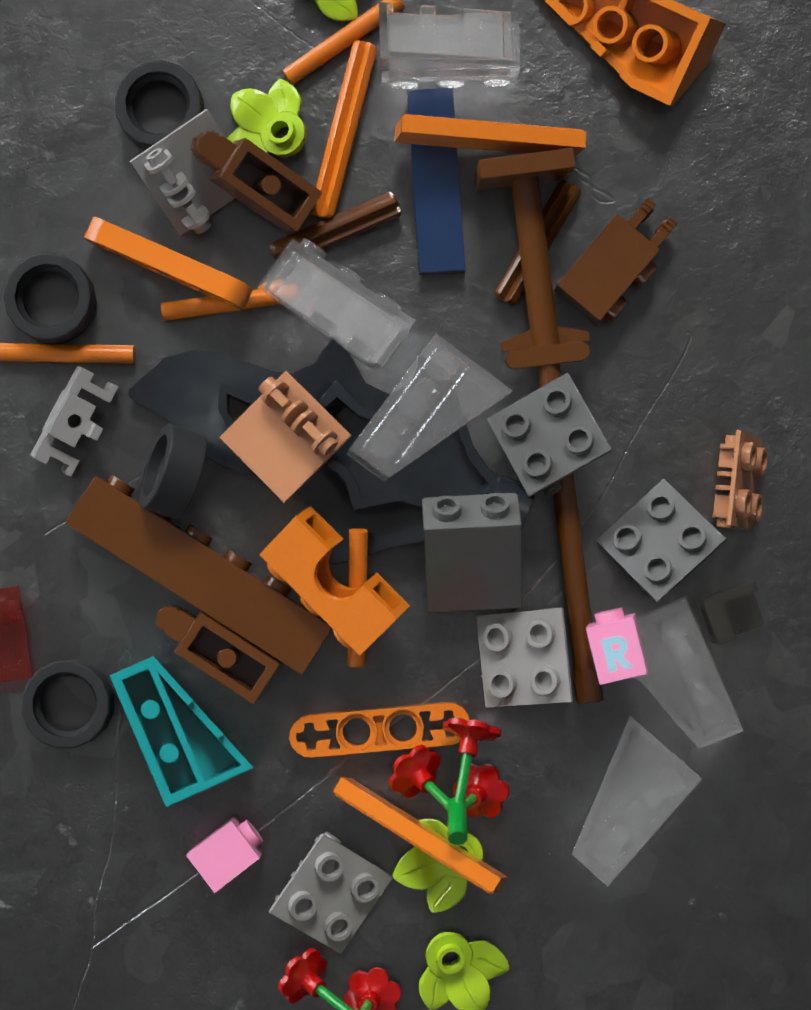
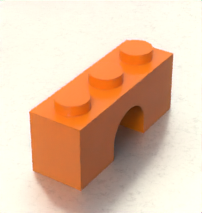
(302, 560)

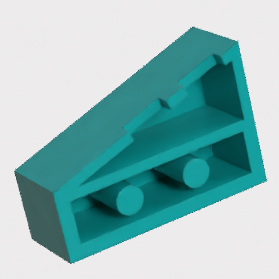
(174, 734)

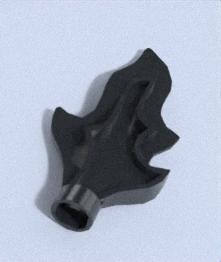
(213, 390)

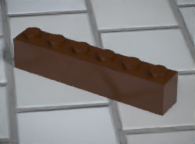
(200, 574)

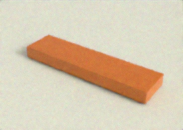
(486, 135)
(420, 835)

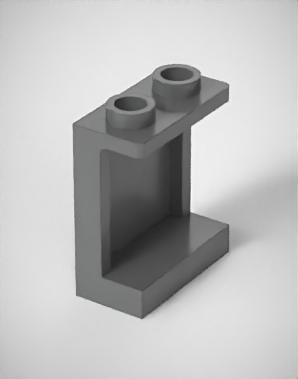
(472, 552)

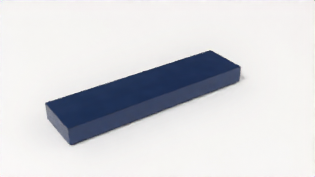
(436, 190)

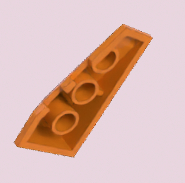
(648, 42)

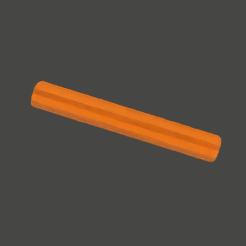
(344, 128)

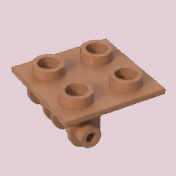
(285, 436)
(747, 460)

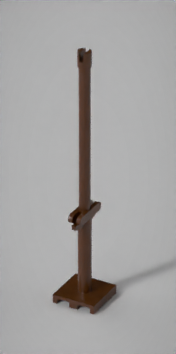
(547, 348)

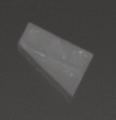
(448, 47)
(336, 303)
(426, 407)
(685, 674)
(633, 801)

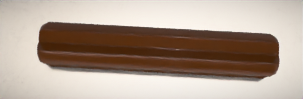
(554, 215)
(345, 224)

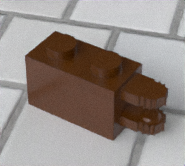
(257, 180)
(611, 265)
(219, 651)

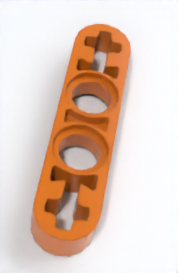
(168, 263)
(379, 723)

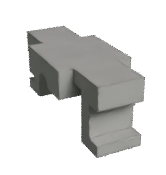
(57, 422)

